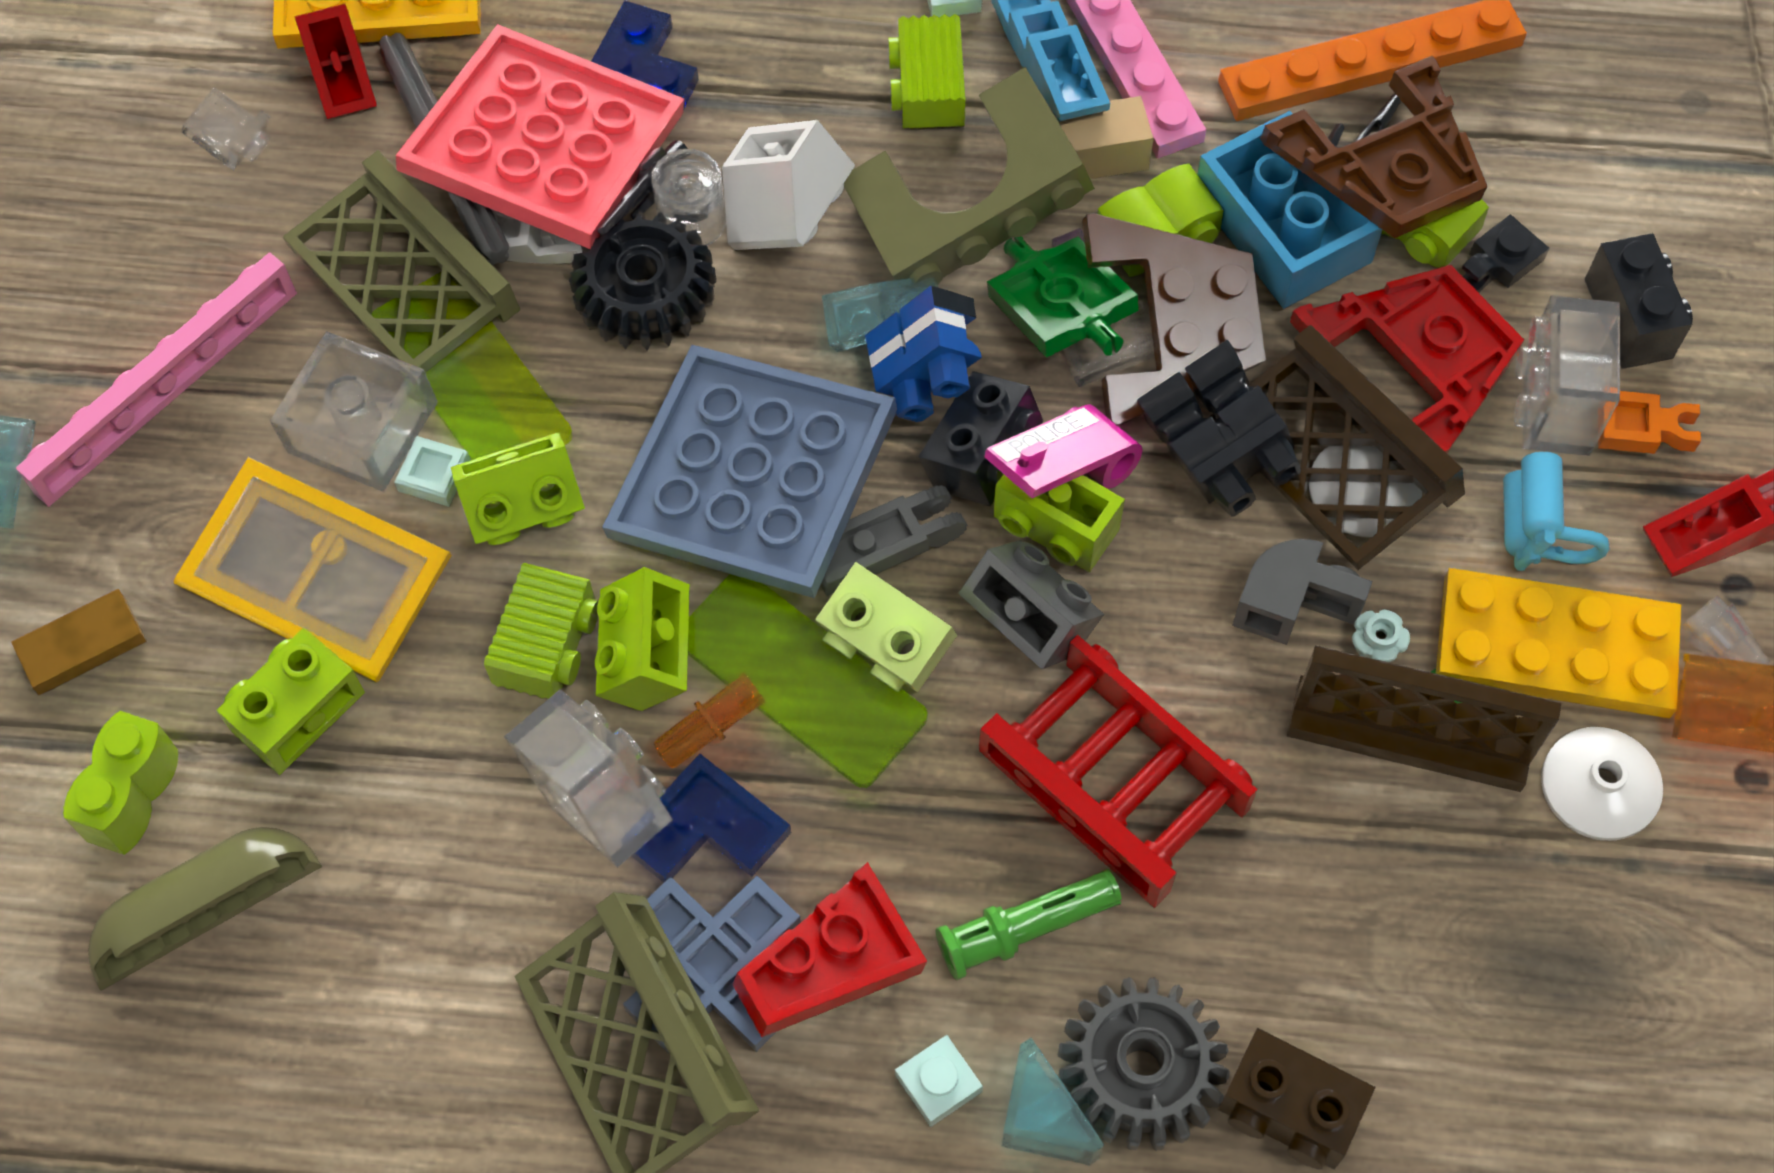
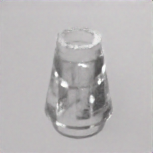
(1722, 633)

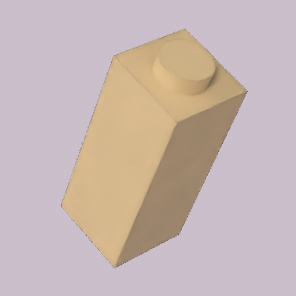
(1112, 139)

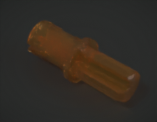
(708, 721)

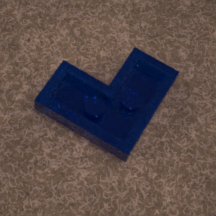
(634, 46)
(715, 810)

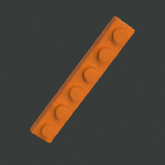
(1369, 57)

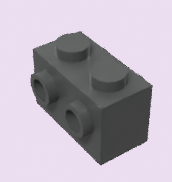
(1030, 602)

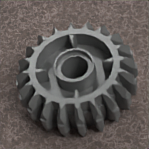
(1153, 1026)

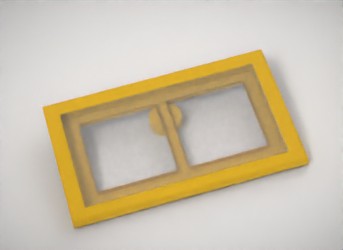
(313, 563)

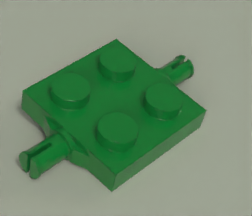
(1060, 298)

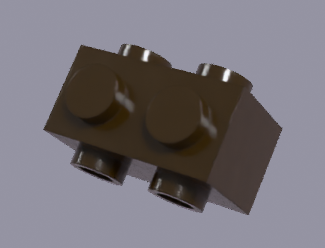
(1296, 1101)

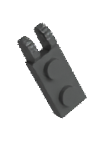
(893, 534)

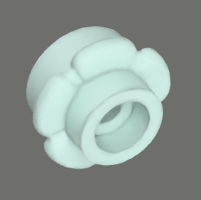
(1370, 646)

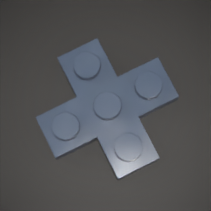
(720, 946)

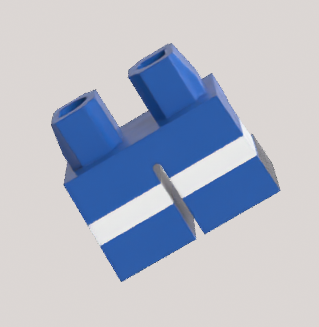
(924, 351)

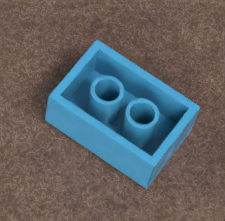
(1285, 219)

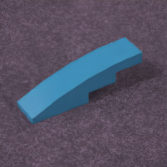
(1053, 56)

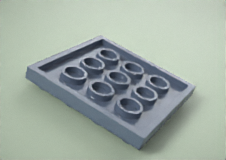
(751, 470)

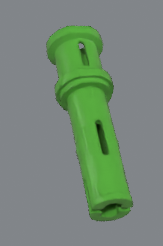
(1003, 930)

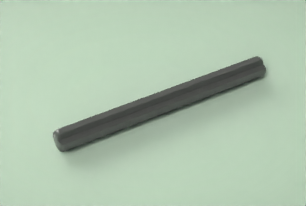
(419, 100)

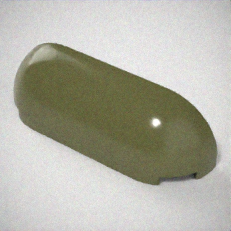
(195, 899)

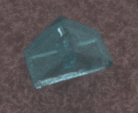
(1044, 1115)

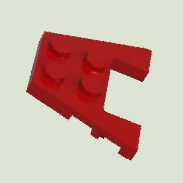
(1437, 333)

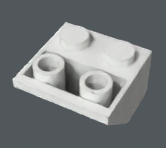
(781, 184)

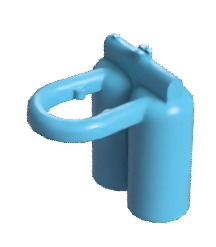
(1537, 515)

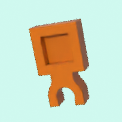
(1642, 425)

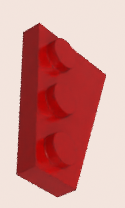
(831, 958)

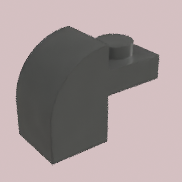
(1292, 578)

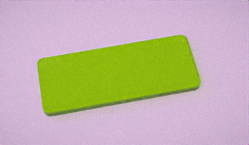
(482, 384)
(807, 684)

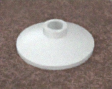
(1586, 800)

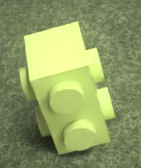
(885, 629)

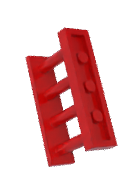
(1104, 824)

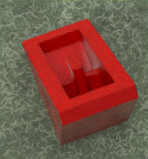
(336, 60)

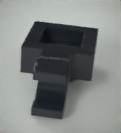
(1504, 253)

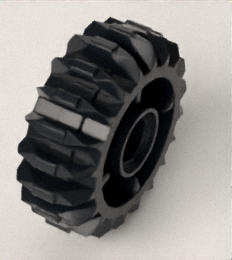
(647, 310)

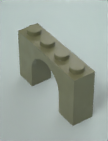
(1038, 180)

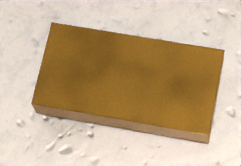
(78, 641)

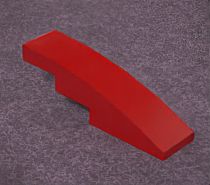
(1716, 525)

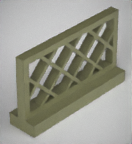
(426, 229)
(680, 1023)

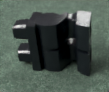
(1235, 445)

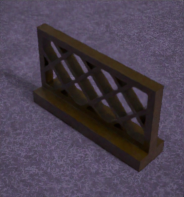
(1380, 425)
(1463, 740)

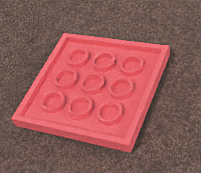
(540, 135)

